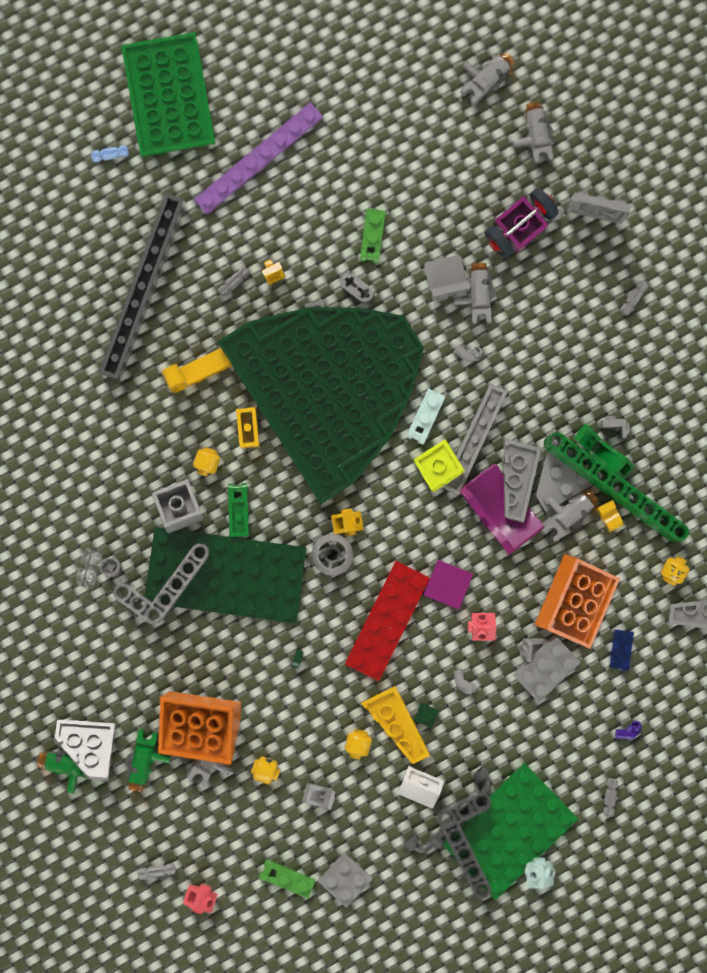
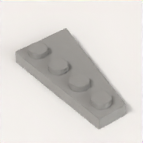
(519, 474)
(689, 614)

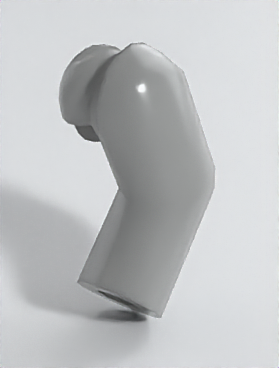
(463, 685)

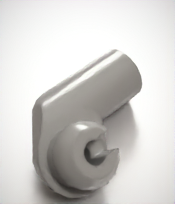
(468, 355)

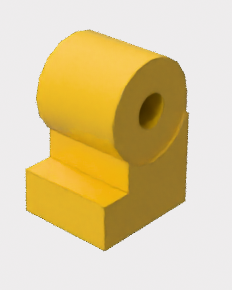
(609, 516)

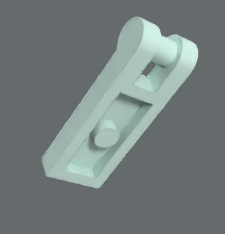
(426, 415)

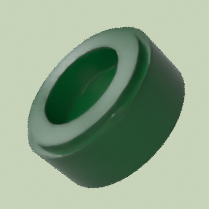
(297, 659)

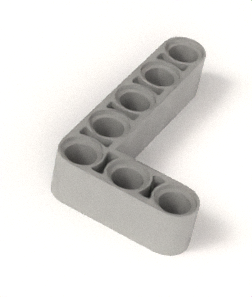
(168, 589)

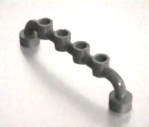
(436, 839)

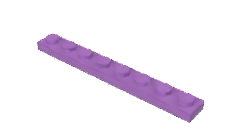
(258, 158)

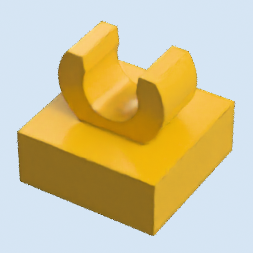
(273, 272)

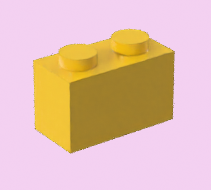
(248, 428)

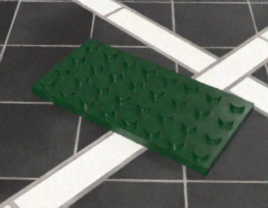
(236, 579)

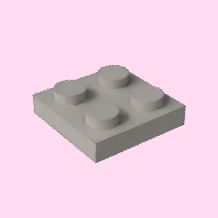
(345, 879)

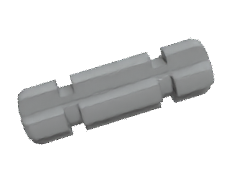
(234, 281)
(634, 297)
(610, 797)
(156, 871)

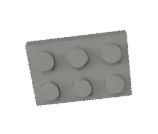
(546, 668)

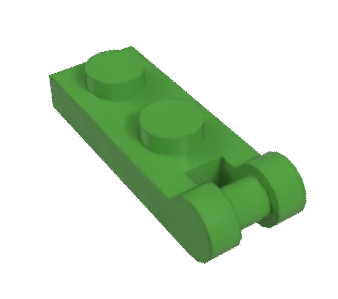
(372, 234)
(287, 878)

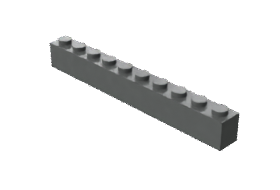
(142, 287)

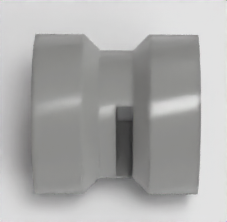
(107, 568)

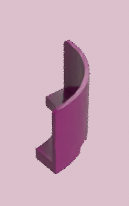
(486, 498)

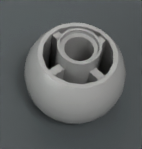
(316, 551)

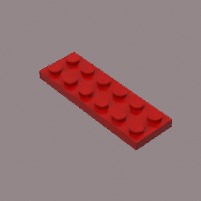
(387, 620)

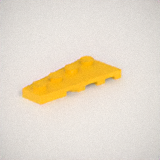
(395, 719)

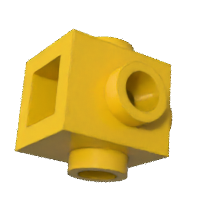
(347, 522)

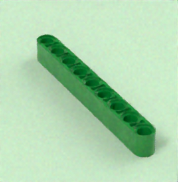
(625, 488)

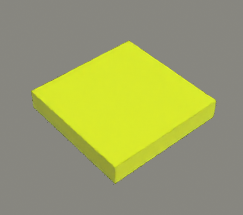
(439, 465)

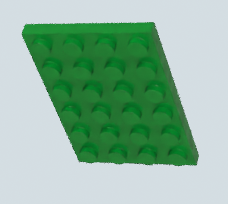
(168, 94)
(514, 829)

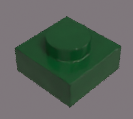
(426, 715)

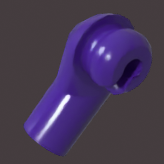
(630, 732)

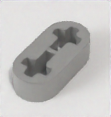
(354, 291)

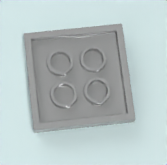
(598, 207)

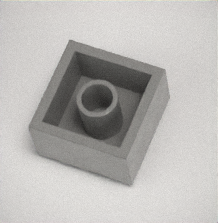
(177, 506)

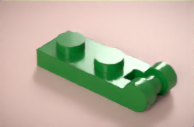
(238, 510)

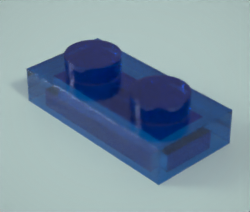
(621, 649)

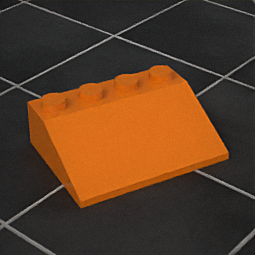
(577, 601)
(198, 727)

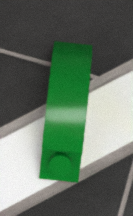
(599, 449)

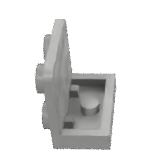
(446, 278)

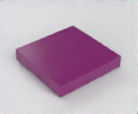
(448, 584)

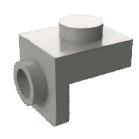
(612, 422)
(530, 647)
(319, 796)

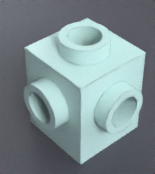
(539, 873)

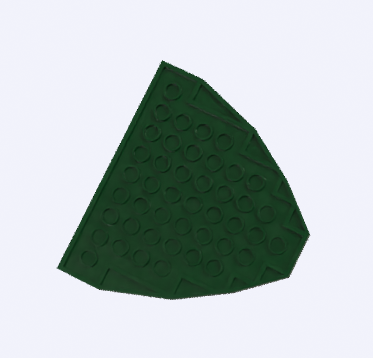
(328, 385)

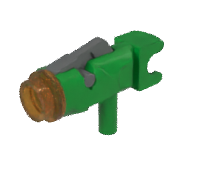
(141, 759)
(60, 763)

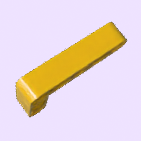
(183, 377)

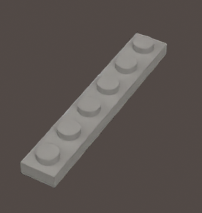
(477, 434)

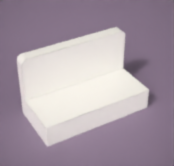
(420, 787)

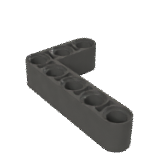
(462, 843)

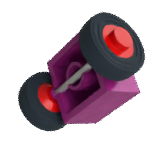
(521, 223)

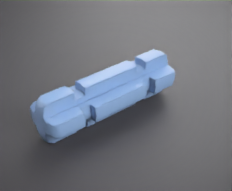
(110, 153)

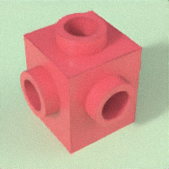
(482, 626)
(200, 898)

